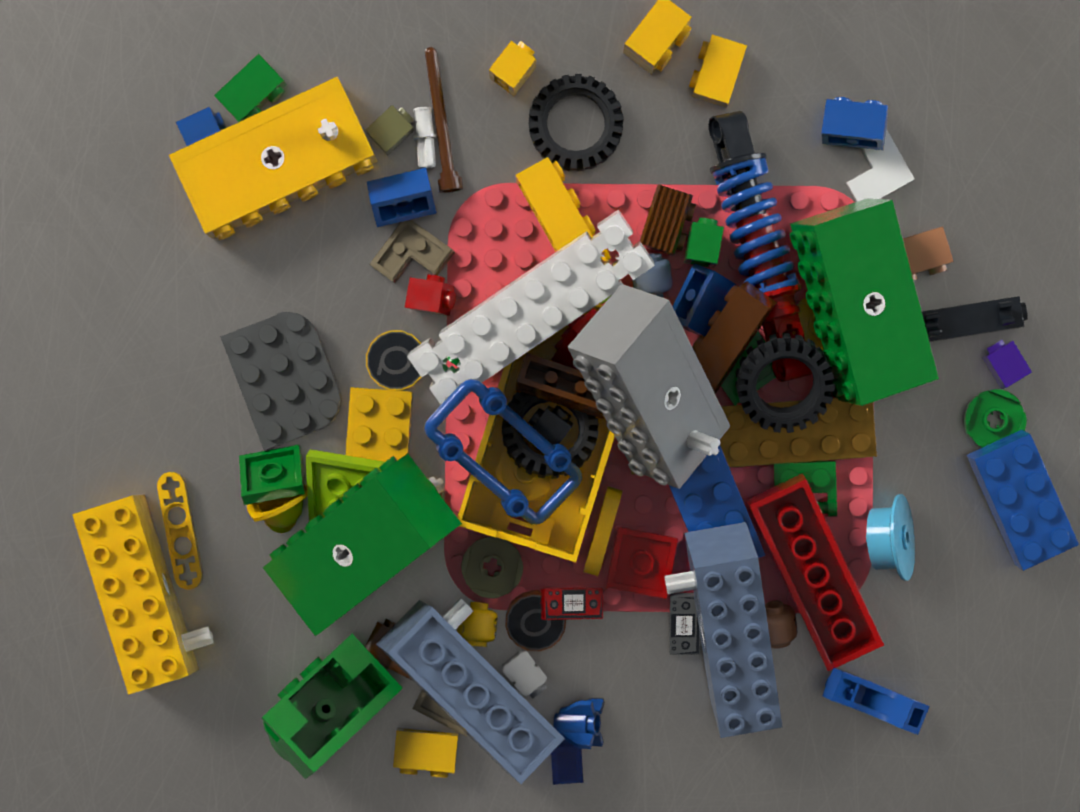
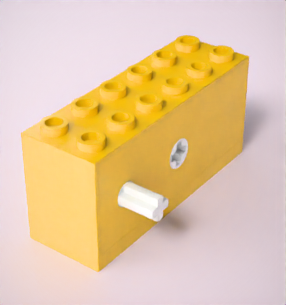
(233, 174)
(137, 594)

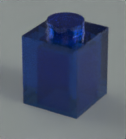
(567, 764)

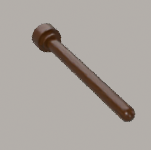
(449, 178)

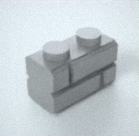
(525, 674)

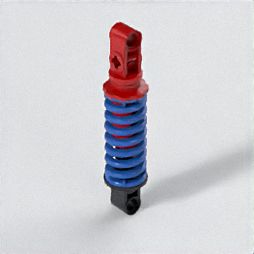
(756, 230)

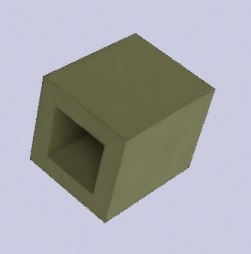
(391, 129)

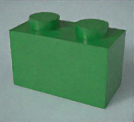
(251, 89)
(704, 243)

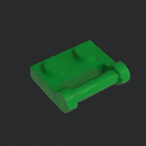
(820, 477)

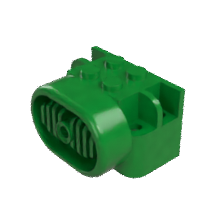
(328, 705)

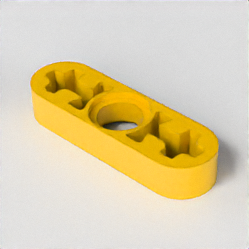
(602, 531)

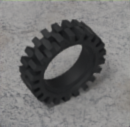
(585, 87)
(778, 349)
(535, 462)

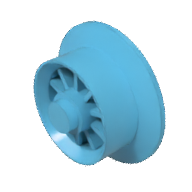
(892, 538)

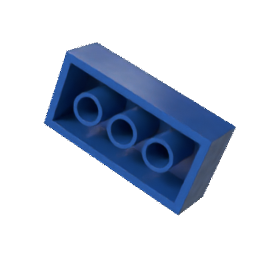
(713, 499)
(1022, 499)

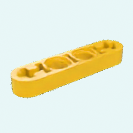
(184, 529)

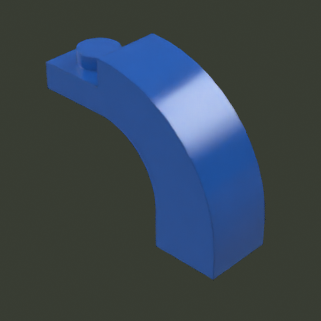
(875, 700)

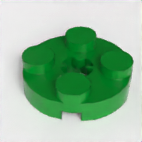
(986, 402)

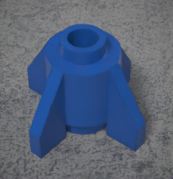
(581, 723)

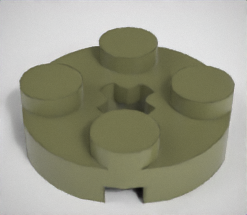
(477, 576)

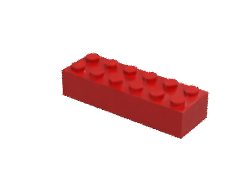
(815, 572)

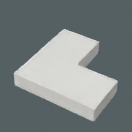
(887, 173)

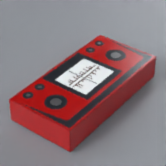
(571, 603)

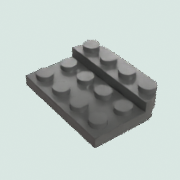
(283, 377)

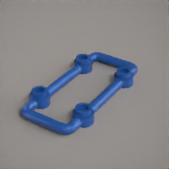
(495, 403)

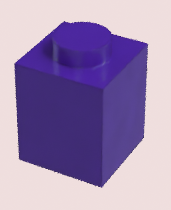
(1006, 363)

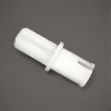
(425, 137)

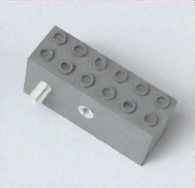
(649, 386)

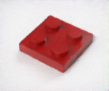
(641, 562)

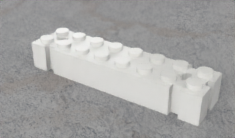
(531, 307)

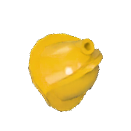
(278, 514)

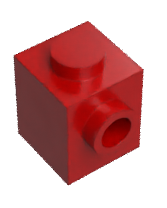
(430, 295)

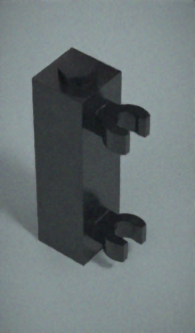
(975, 318)

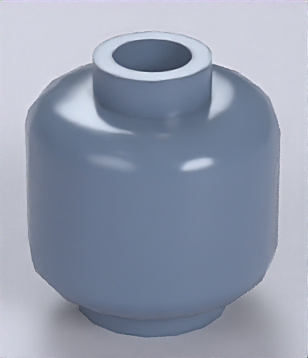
(657, 279)

